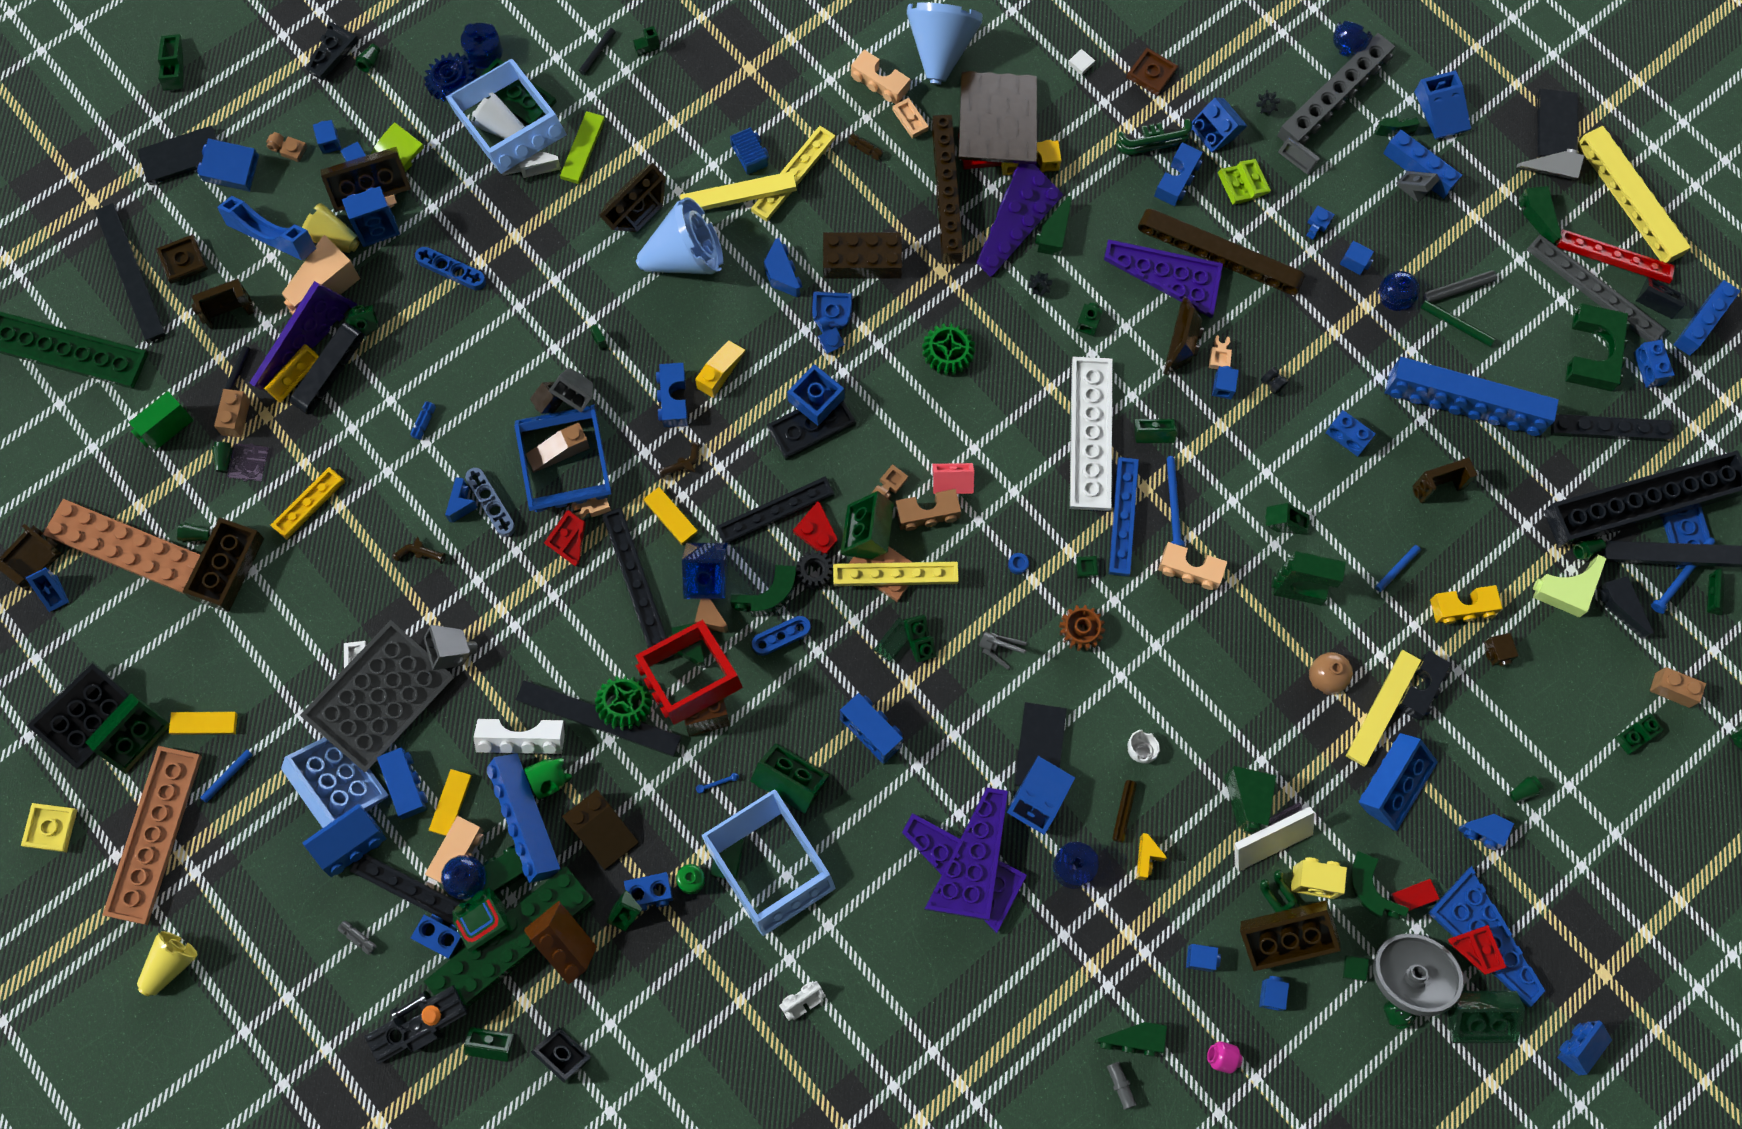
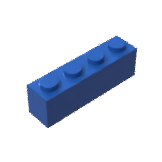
(1415, 157)
(1706, 317)

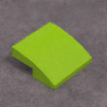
(406, 144)
(1244, 181)

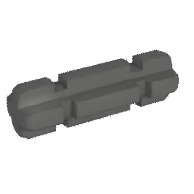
(357, 937)

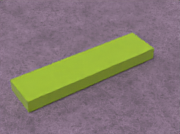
(582, 147)

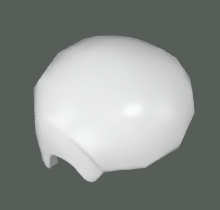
(1143, 747)

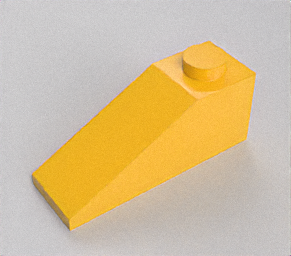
(719, 368)

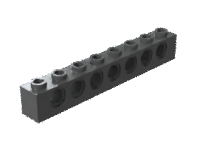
(1356, 70)

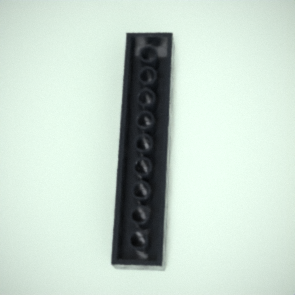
(1646, 499)

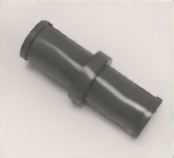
(1121, 1085)

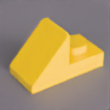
(1147, 851)

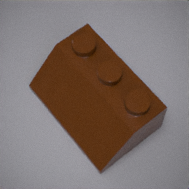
(562, 942)

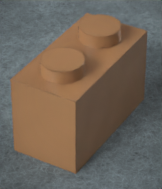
(232, 413)
(1677, 687)

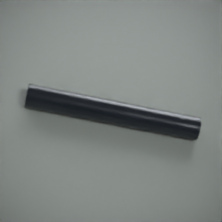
(597, 50)
(237, 368)

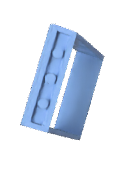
(520, 144)
(743, 824)

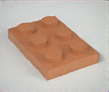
(892, 591)

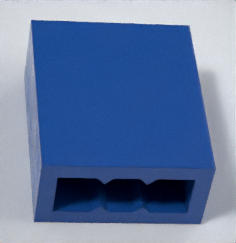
(228, 164)

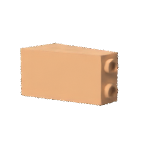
(324, 265)

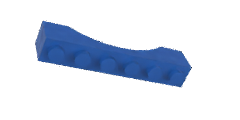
(293, 240)

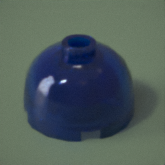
(1350, 38)
(1399, 290)
(463, 876)

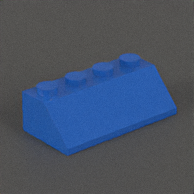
(1398, 781)

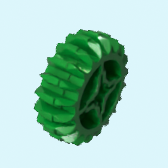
(966, 350)
(622, 712)

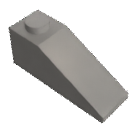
(1562, 164)

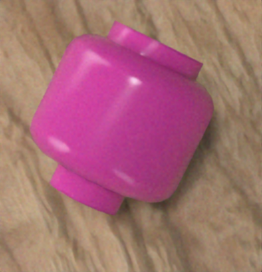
(1224, 1057)

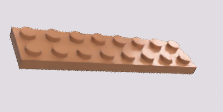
(121, 545)
(152, 835)

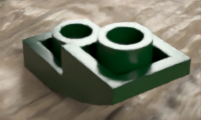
(1391, 126)
(919, 639)
(1639, 733)

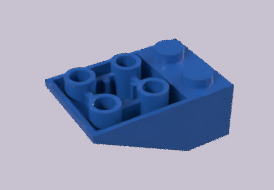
(1444, 104)
(1040, 795)

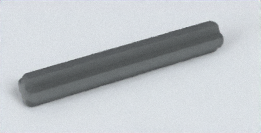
(1460, 286)

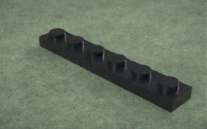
(1612, 428)

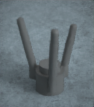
(991, 641)

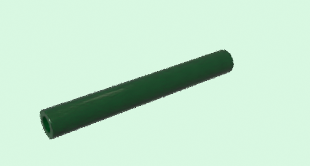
(1457, 323)

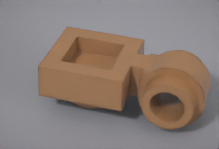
(290, 149)
(891, 480)

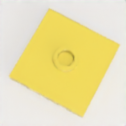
(49, 827)

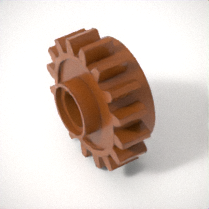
(1082, 638)

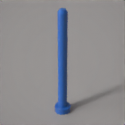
(1174, 502)
(1660, 605)

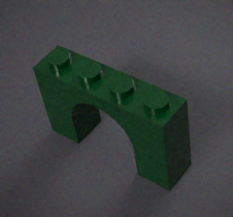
(1610, 327)
(1308, 577)

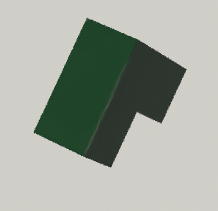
(648, 43)

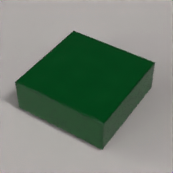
(598, 337)
(1087, 567)
(1355, 968)

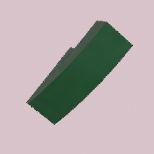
(171, 62)

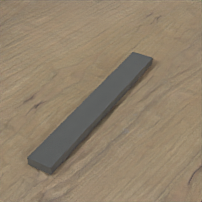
(1594, 288)

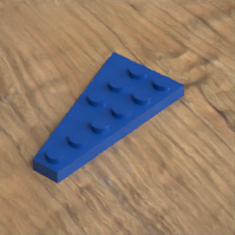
(1469, 908)

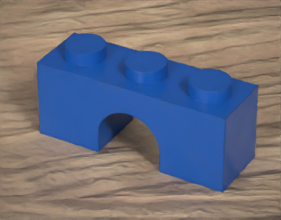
(1172, 187)
(672, 411)

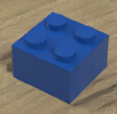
(816, 394)

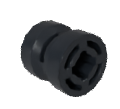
(1274, 380)

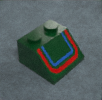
(480, 918)

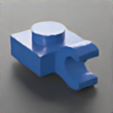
(1319, 221)
(830, 338)

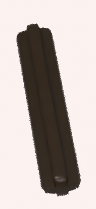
(1124, 811)

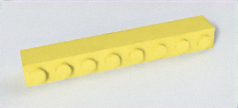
(1633, 195)

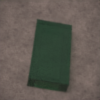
(892, 641)

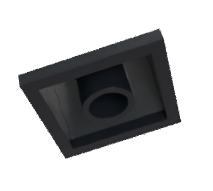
(1661, 298)
(561, 1055)

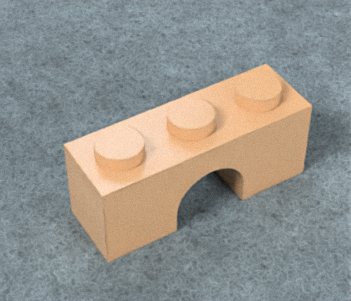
(891, 87)
(1175, 564)

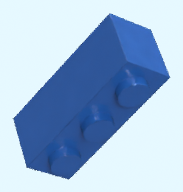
(402, 783)

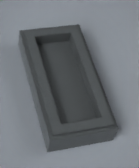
(1299, 155)

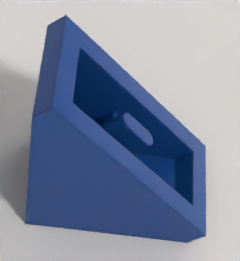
(48, 589)

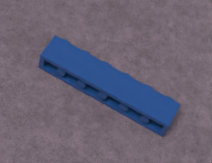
(523, 818)

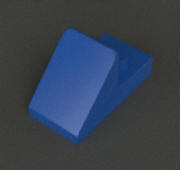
(457, 504)

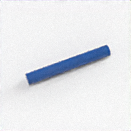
(1397, 568)
(223, 779)

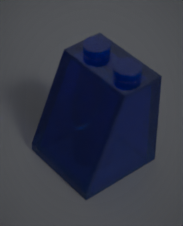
(705, 570)

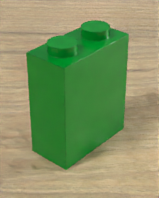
(160, 421)

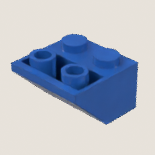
(1217, 124)
(1585, 1046)

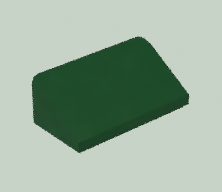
(1155, 430)
(1715, 592)
(731, 857)
(624, 912)
(488, 1044)

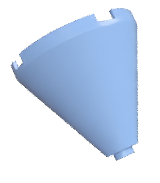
(941, 36)
(682, 243)

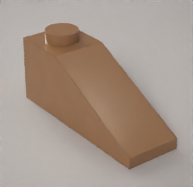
(558, 447)

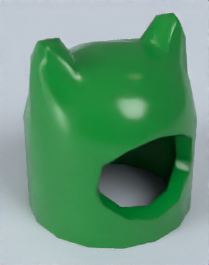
(547, 777)

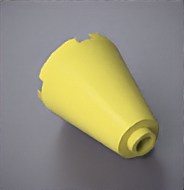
(327, 223)
(165, 961)

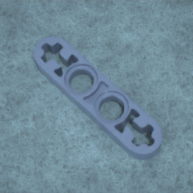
(488, 503)

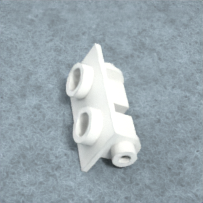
(794, 1003)

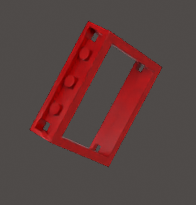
(701, 698)

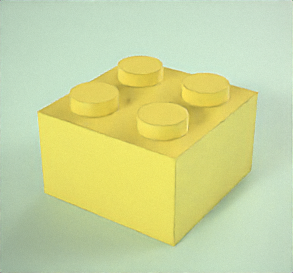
(1318, 878)

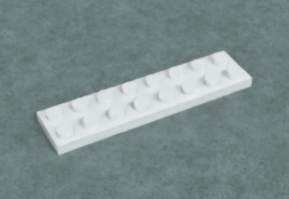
(1091, 434)

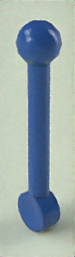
(700, 788)

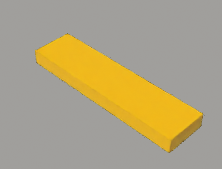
(307, 503)

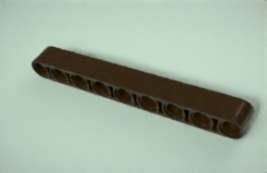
(1221, 250)

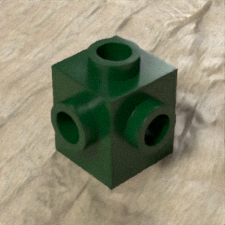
(363, 319)

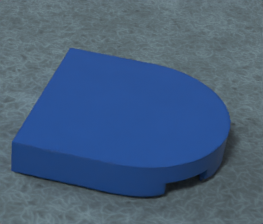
(833, 306)

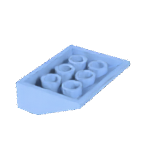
(331, 781)

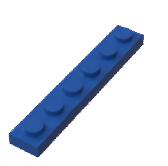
(1123, 516)

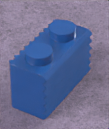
(749, 151)

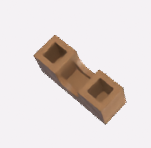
(911, 515)

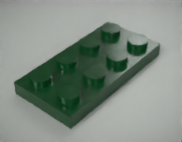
(519, 100)

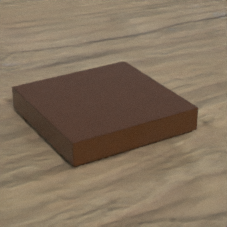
(1152, 71)

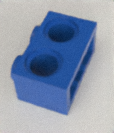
(1654, 363)
(1350, 433)
(648, 885)
(436, 941)

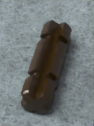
(865, 147)

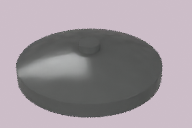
(1418, 975)

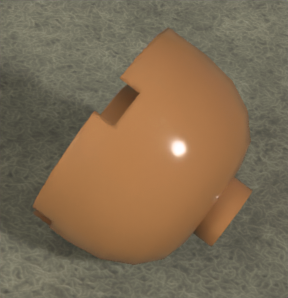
(1331, 673)

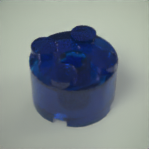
(481, 44)
(1063, 866)

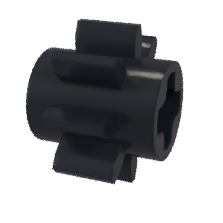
(1268, 108)
(1036, 287)

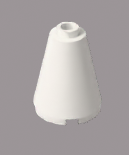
(496, 118)

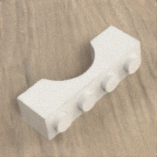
(544, 738)

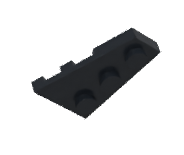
(333, 48)

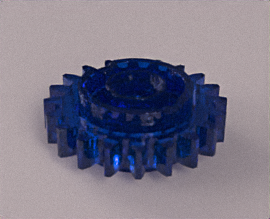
(449, 75)

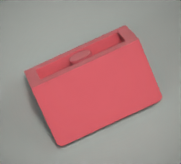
(953, 476)

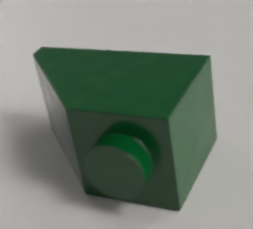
(1287, 519)
(692, 652)

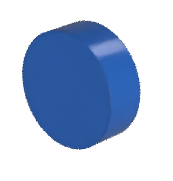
(1018, 563)

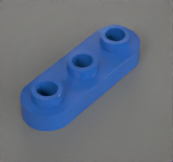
(786, 628)

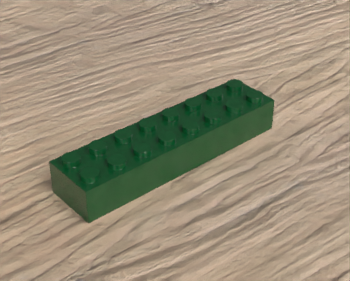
(491, 962)

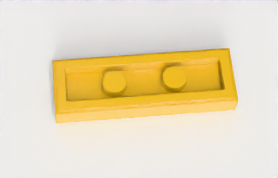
(292, 373)
(670, 516)
(202, 723)
(450, 802)

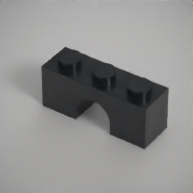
(1433, 671)

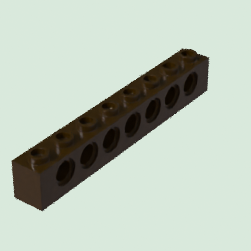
(947, 189)

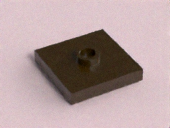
(181, 259)

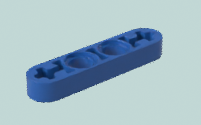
(449, 270)

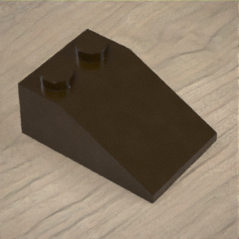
(600, 829)

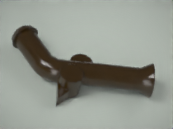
(682, 463)
(419, 551)

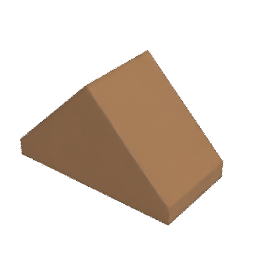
(710, 616)

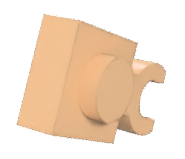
(1219, 354)
(592, 506)

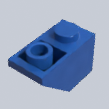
(1490, 830)

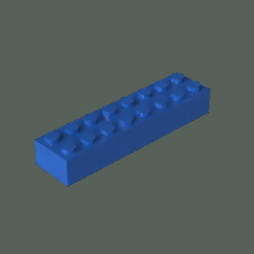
(1471, 396)

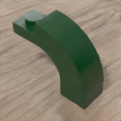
(773, 598)
(1365, 891)

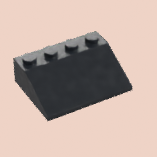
(78, 713)

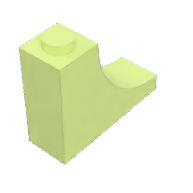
(1570, 593)

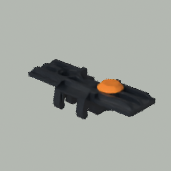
(419, 1031)

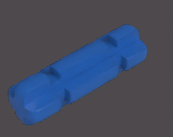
(423, 420)

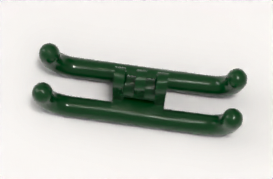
(1153, 139)
(1278, 878)

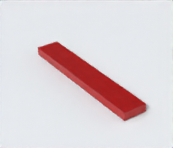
(1616, 256)

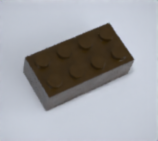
(366, 172)
(862, 255)
(223, 565)
(1290, 935)

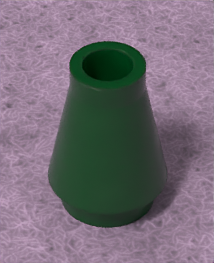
(367, 59)
(221, 454)
(192, 533)
(1586, 549)
(1526, 789)

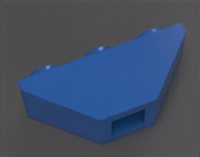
(781, 270)

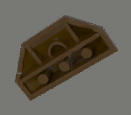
(636, 201)
(1184, 338)

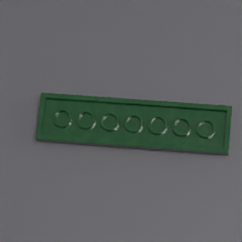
(70, 350)

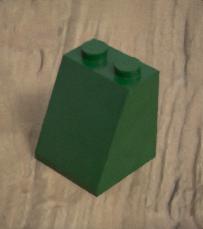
(1250, 797)

